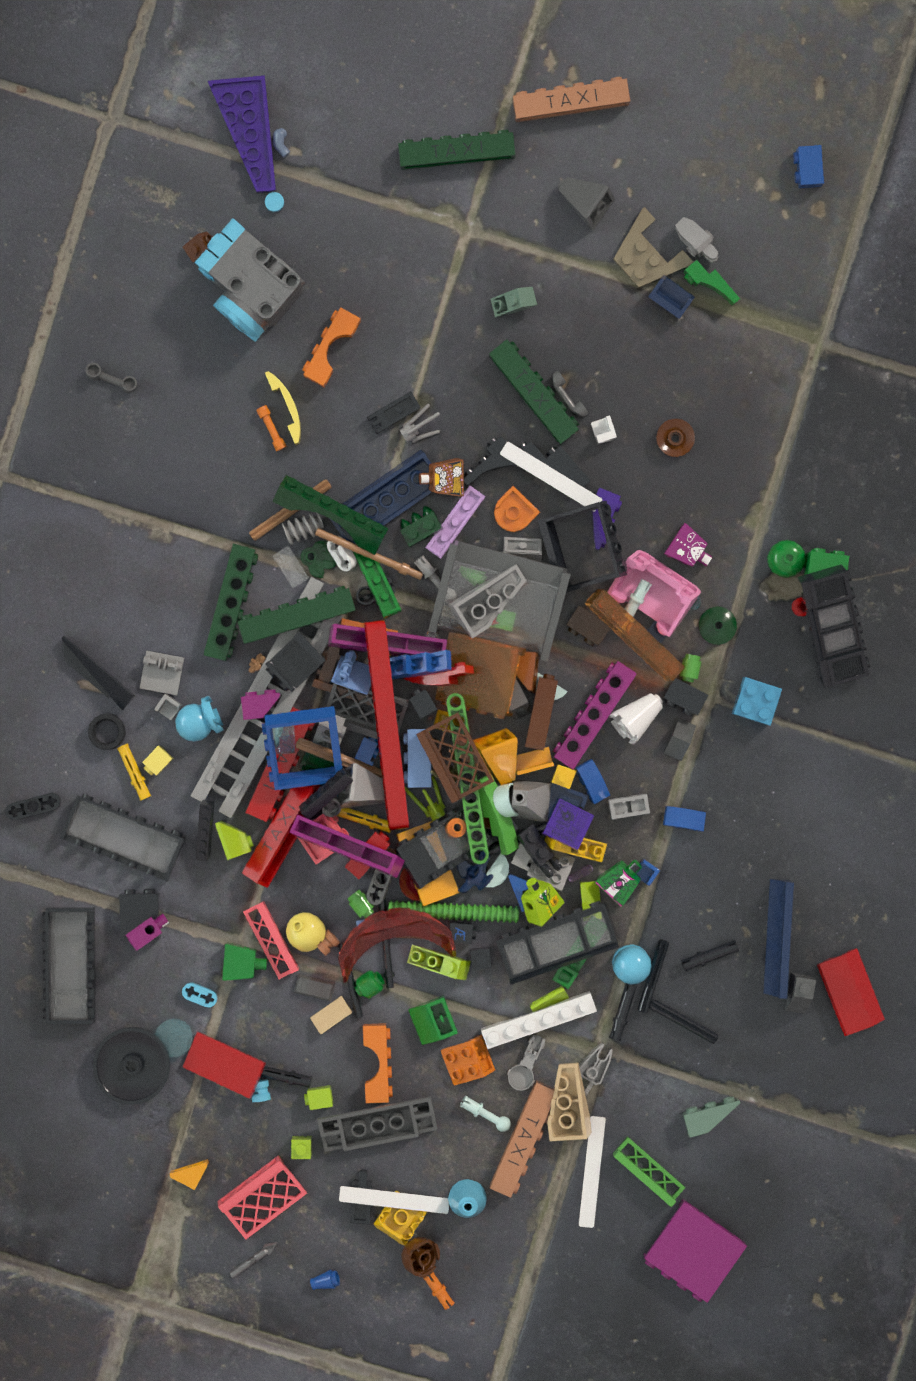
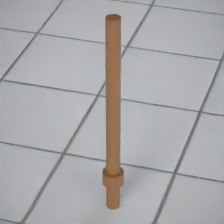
(403, 568)

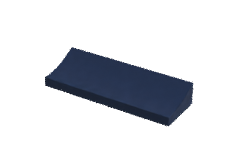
(390, 493)
(778, 938)

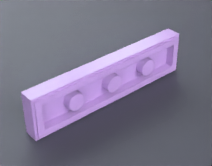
(455, 522)

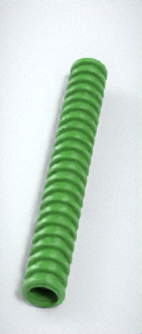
(462, 911)

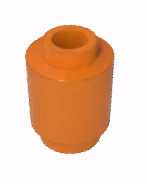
(450, 828)

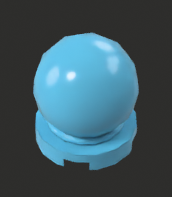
(196, 721)
(631, 964)

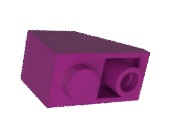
(257, 706)

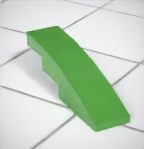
(500, 825)

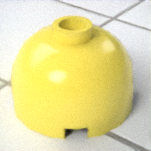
(305, 931)

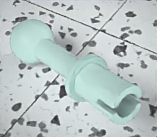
(502, 1123)

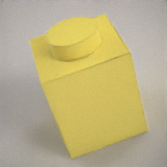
(157, 761)

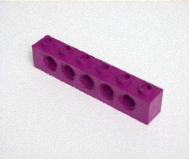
(614, 670)

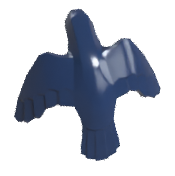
(474, 875)

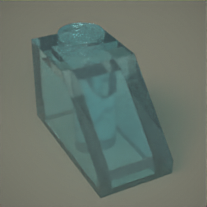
(284, 740)

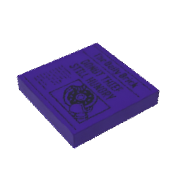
(568, 824)

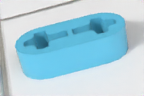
(197, 998)

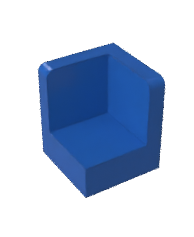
(647, 872)

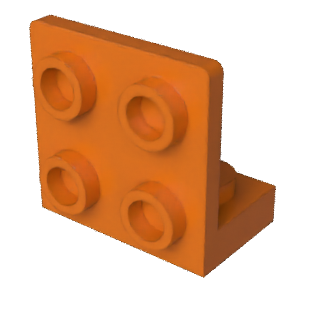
(468, 1060)

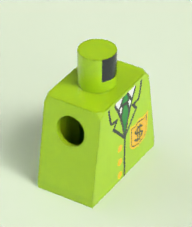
(540, 901)

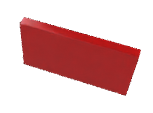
(224, 1065)

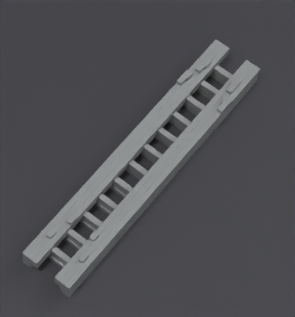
(237, 725)

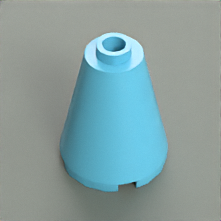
(467, 1192)

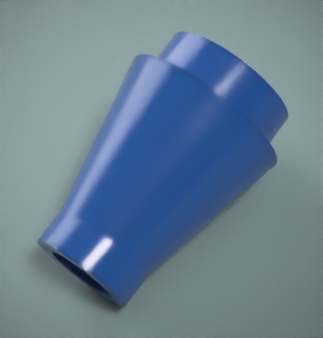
(327, 1280)

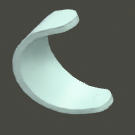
(502, 801)

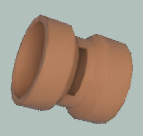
(329, 941)

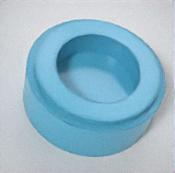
(274, 202)

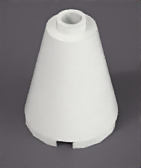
(636, 717)

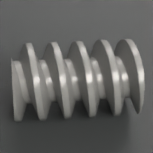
(303, 528)

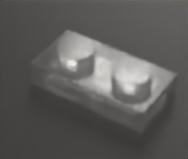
(290, 567)

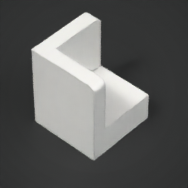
(603, 430)

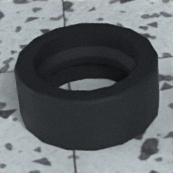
(92, 734)

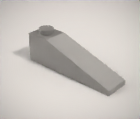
(482, 604)

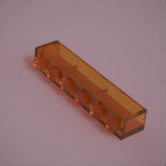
(634, 635)

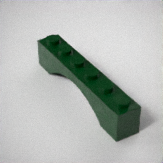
(298, 496)

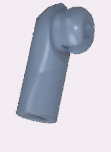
(278, 142)

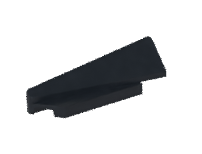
(96, 674)

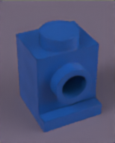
(367, 750)

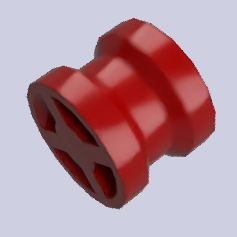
(798, 607)

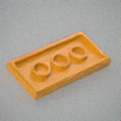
(439, 888)

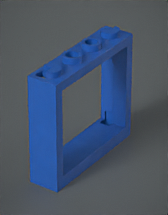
(306, 777)

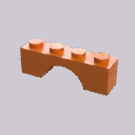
(343, 325)
(377, 1088)

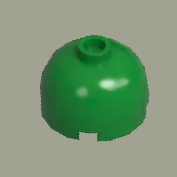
(786, 558)

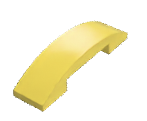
(276, 385)

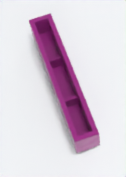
(398, 643)
(347, 846)

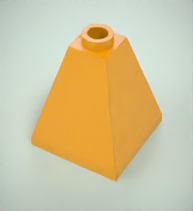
(499, 754)

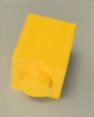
(563, 776)

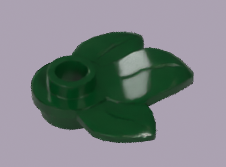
(321, 559)

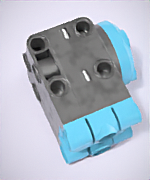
(253, 279)

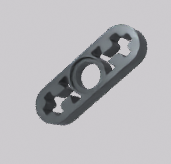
(375, 883)

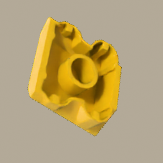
(399, 1223)

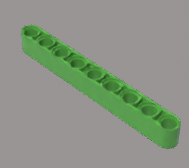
(468, 806)

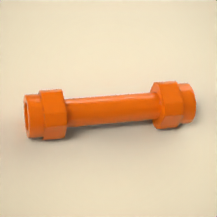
(264, 414)

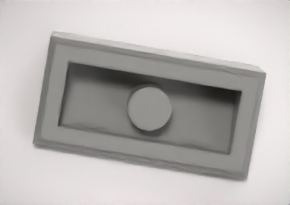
(524, 547)

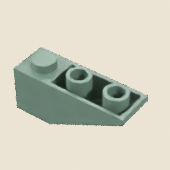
(704, 1119)

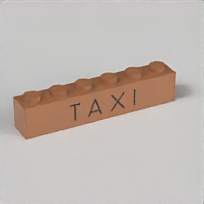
(571, 100)
(522, 1140)

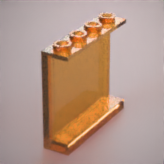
(493, 676)

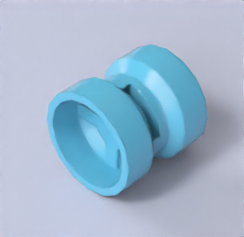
(261, 1092)

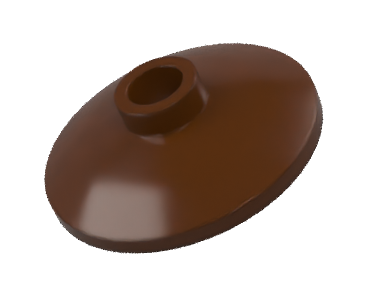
(682, 430)

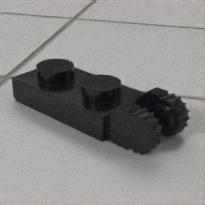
(538, 850)

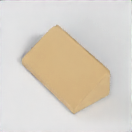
(331, 1015)

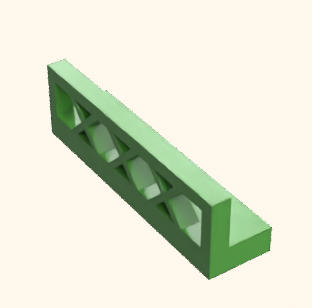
(643, 1176)

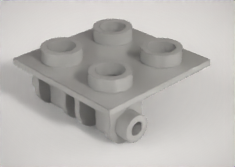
(161, 672)
(559, 877)

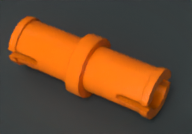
(439, 1290)

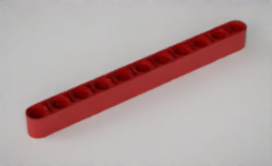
(386, 724)

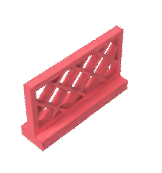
(253, 1183)

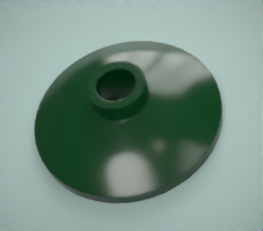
(710, 632)

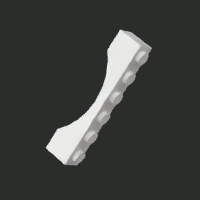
(539, 1020)

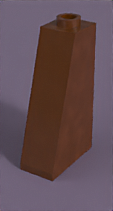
(541, 712)

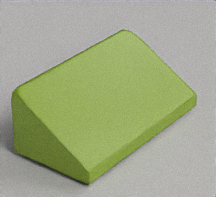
(589, 893)
(549, 999)

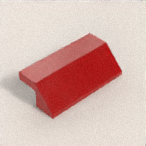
(850, 992)

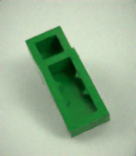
(697, 275)

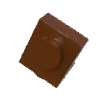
(197, 245)

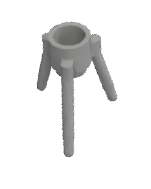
(410, 431)

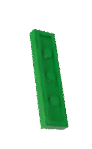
(378, 585)

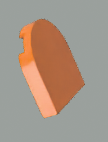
(514, 511)

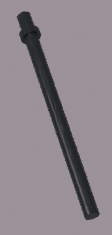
(386, 946)

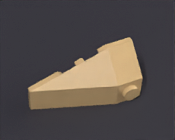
(569, 1109)

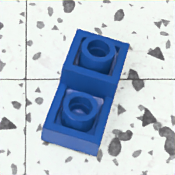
(593, 781)
(684, 818)

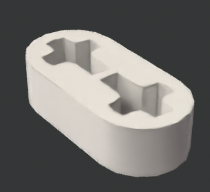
(342, 554)

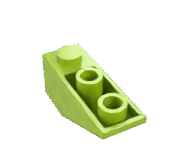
(439, 962)

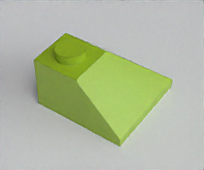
(234, 841)

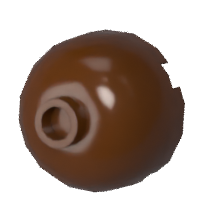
(420, 1256)

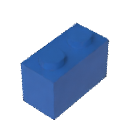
(809, 166)

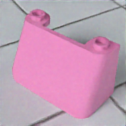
(668, 596)

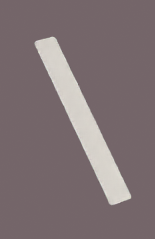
(549, 475)
(592, 1172)
(394, 1199)

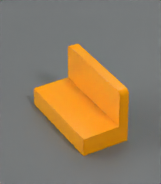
(533, 761)

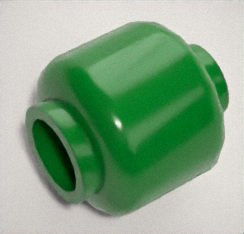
(369, 984)

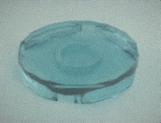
(176, 1036)

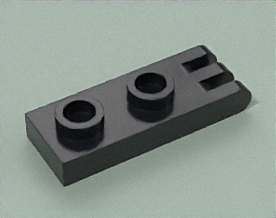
(394, 412)

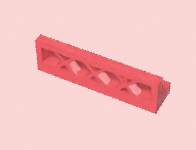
(276, 935)

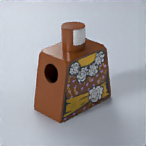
(445, 477)

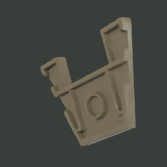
(640, 258)

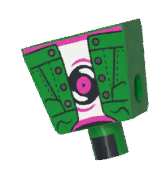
(620, 881)

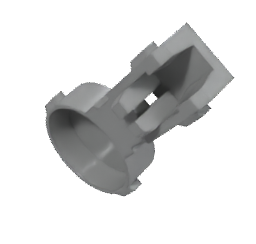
(519, 1076)

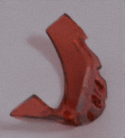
(388, 925)

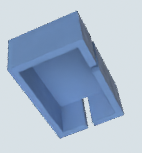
(417, 760)

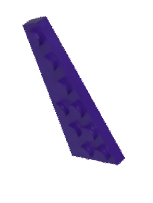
(247, 118)

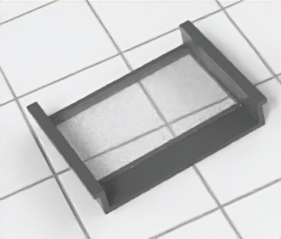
(527, 618)

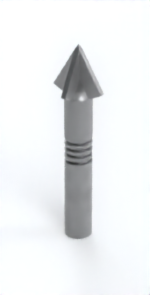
(267, 1249)

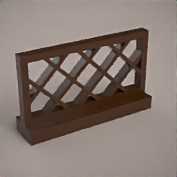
(439, 764)

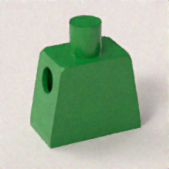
(241, 962)

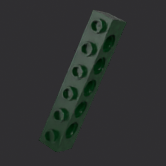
(237, 554)

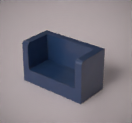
(671, 296)

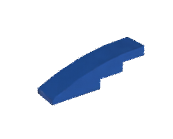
(420, 664)

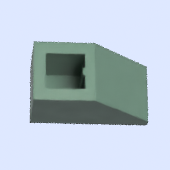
(513, 301)

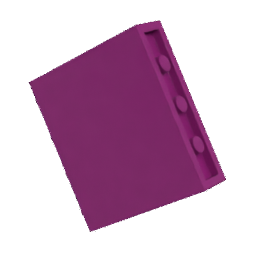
(695, 1251)

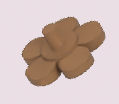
(256, 664)

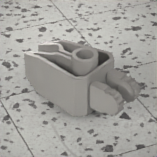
(697, 240)
(594, 1068)

